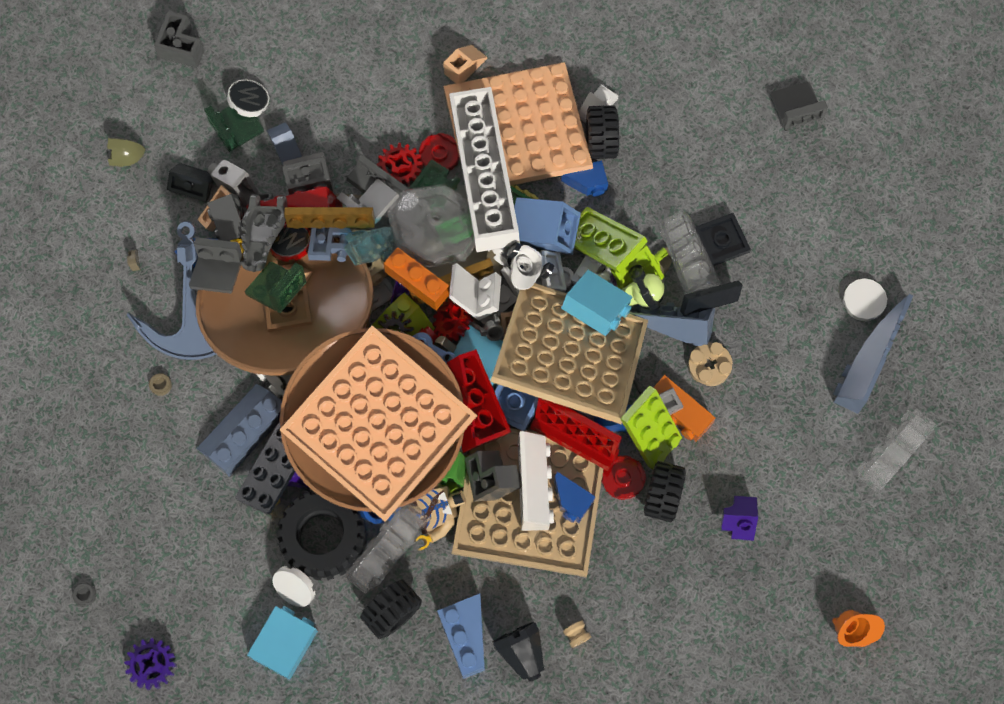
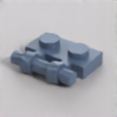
(322, 245)

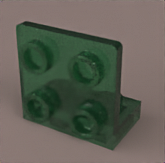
(232, 127)
(277, 285)

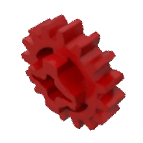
(398, 156)
(451, 320)

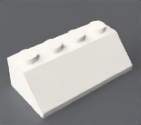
(534, 482)

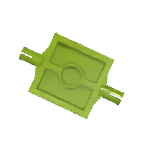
(647, 260)

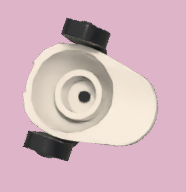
(526, 266)

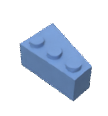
(465, 634)

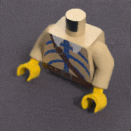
(442, 509)

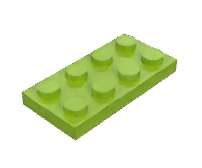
(607, 240)
(651, 427)

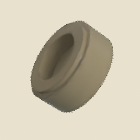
(160, 384)

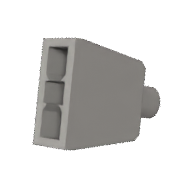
(232, 176)

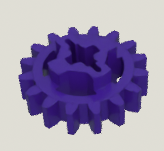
(146, 672)

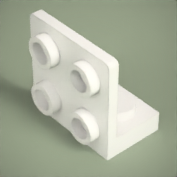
(475, 296)

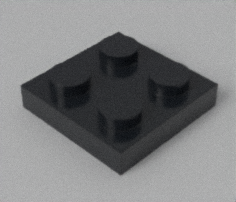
(723, 239)

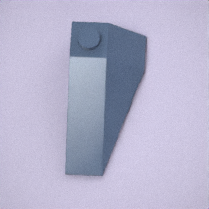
(670, 321)

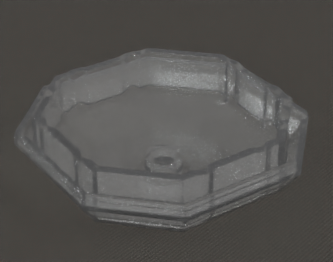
(427, 239)

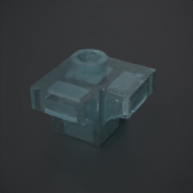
(366, 246)

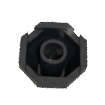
(522, 651)

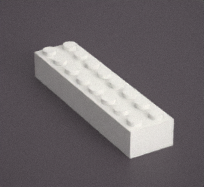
(484, 169)

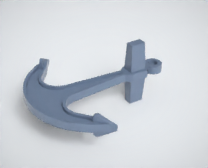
(188, 341)

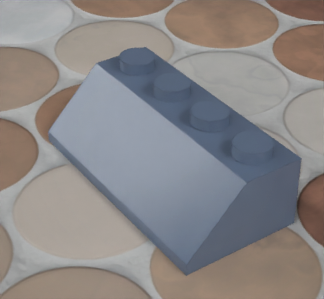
(242, 429)

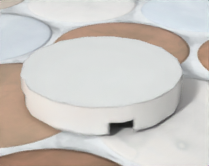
(865, 299)
(293, 586)

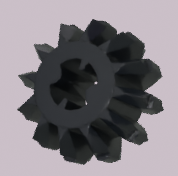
(394, 321)

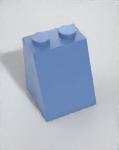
(547, 224)

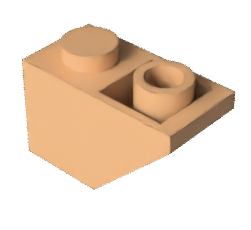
(463, 63)

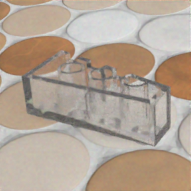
(688, 253)
(896, 450)
(387, 548)

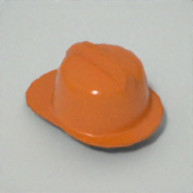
(858, 628)

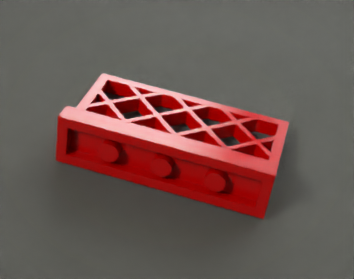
(587, 443)

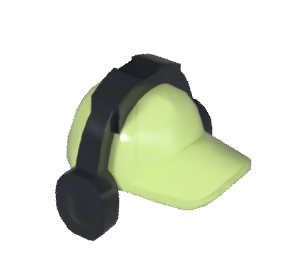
(645, 289)

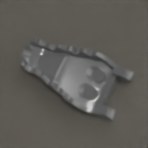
(260, 230)

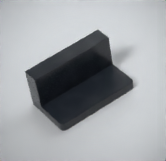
(190, 182)

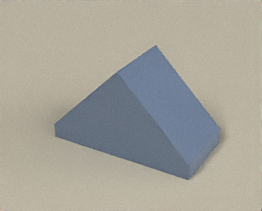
(284, 142)

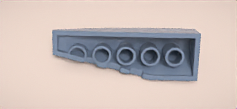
(868, 363)

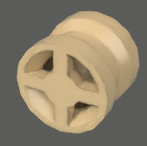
(577, 634)

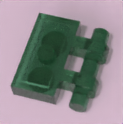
(434, 175)

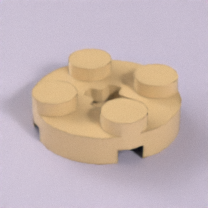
(706, 375)

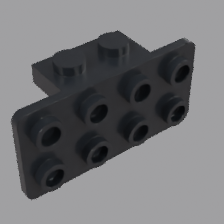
(267, 477)

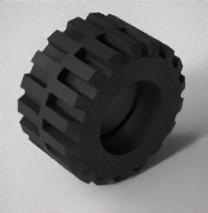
(602, 131)
(664, 491)
(391, 609)

